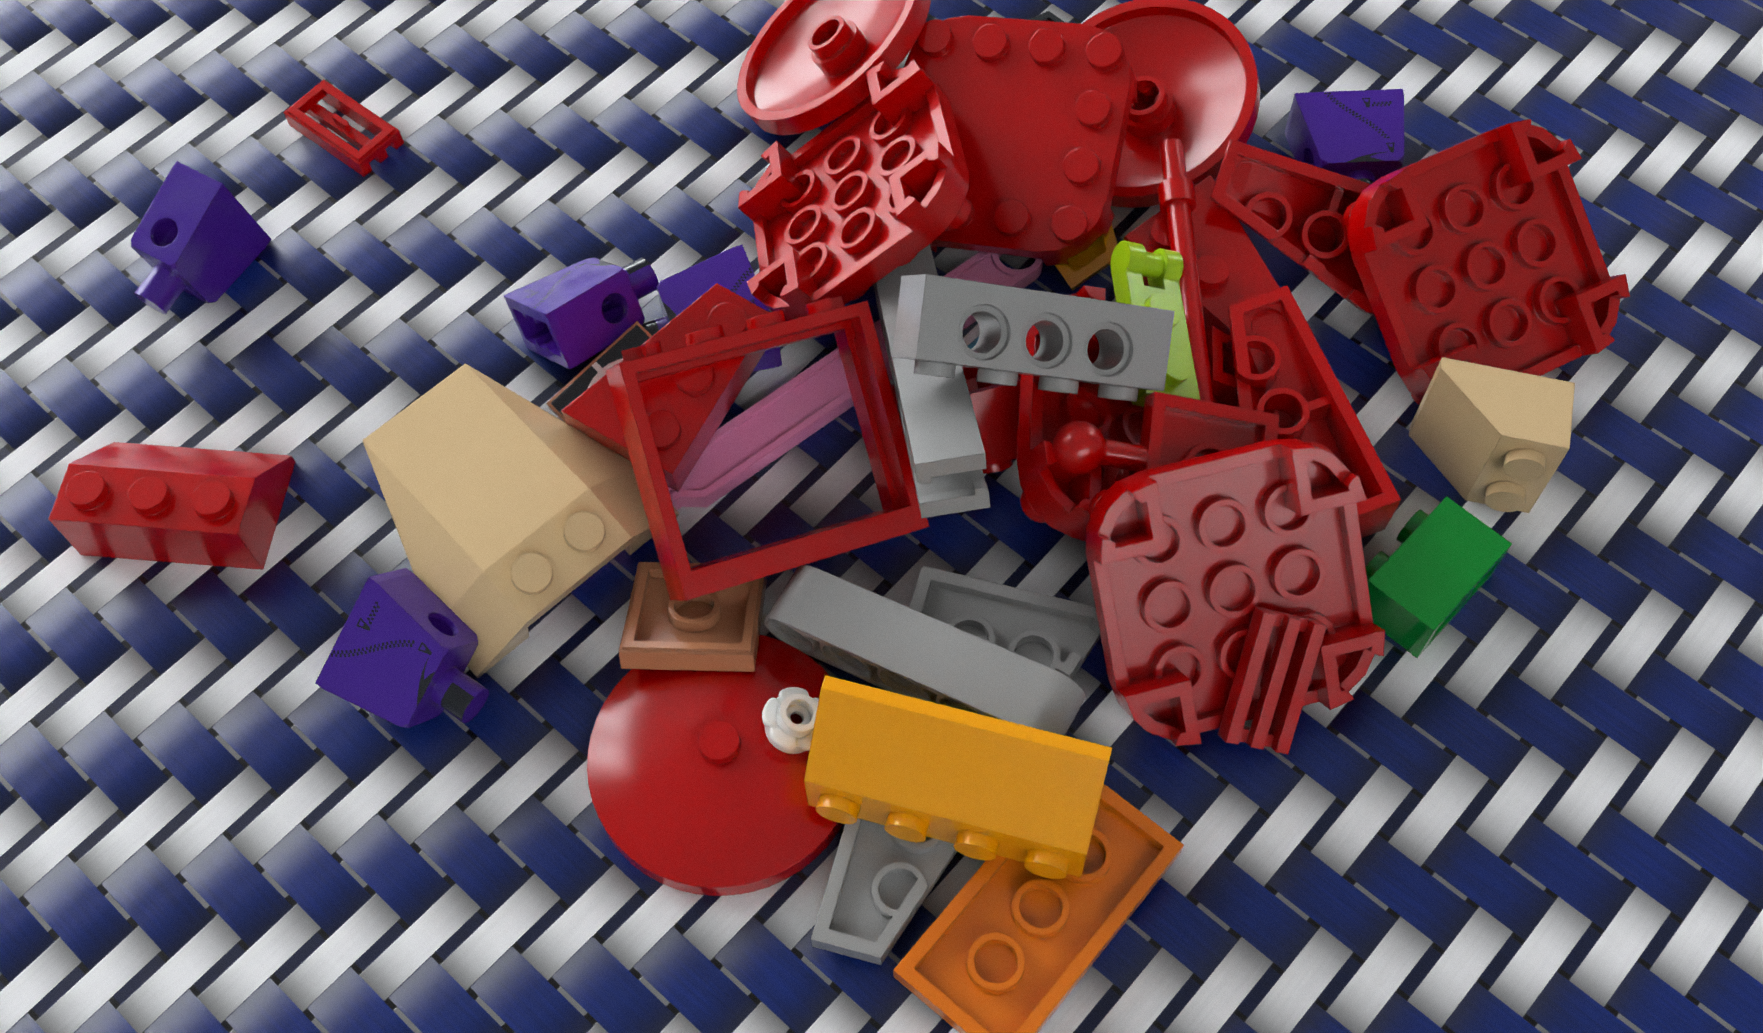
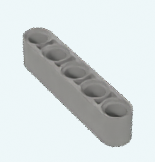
(918, 653)

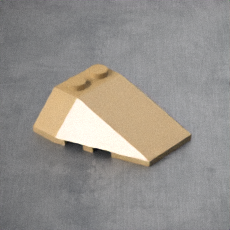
(502, 505)

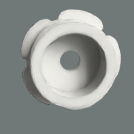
(777, 723)

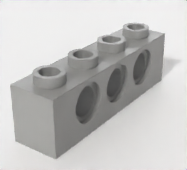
(1130, 337)

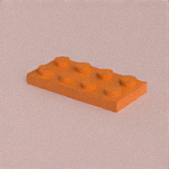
(1022, 940)

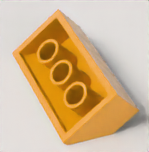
(954, 777)

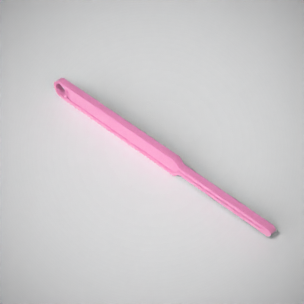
(805, 405)

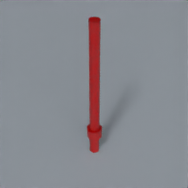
(1177, 202)

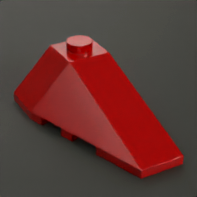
(1294, 210)
(1288, 375)

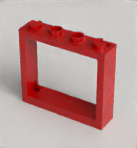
(876, 417)

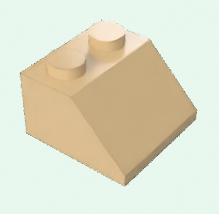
(1494, 431)

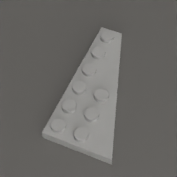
(884, 879)

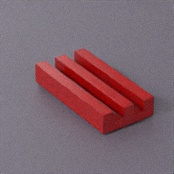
(358, 160)
(1294, 688)

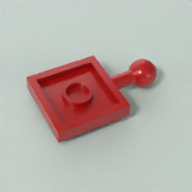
(1171, 432)

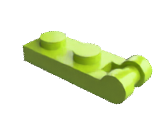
(1163, 269)

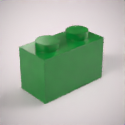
(1431, 573)

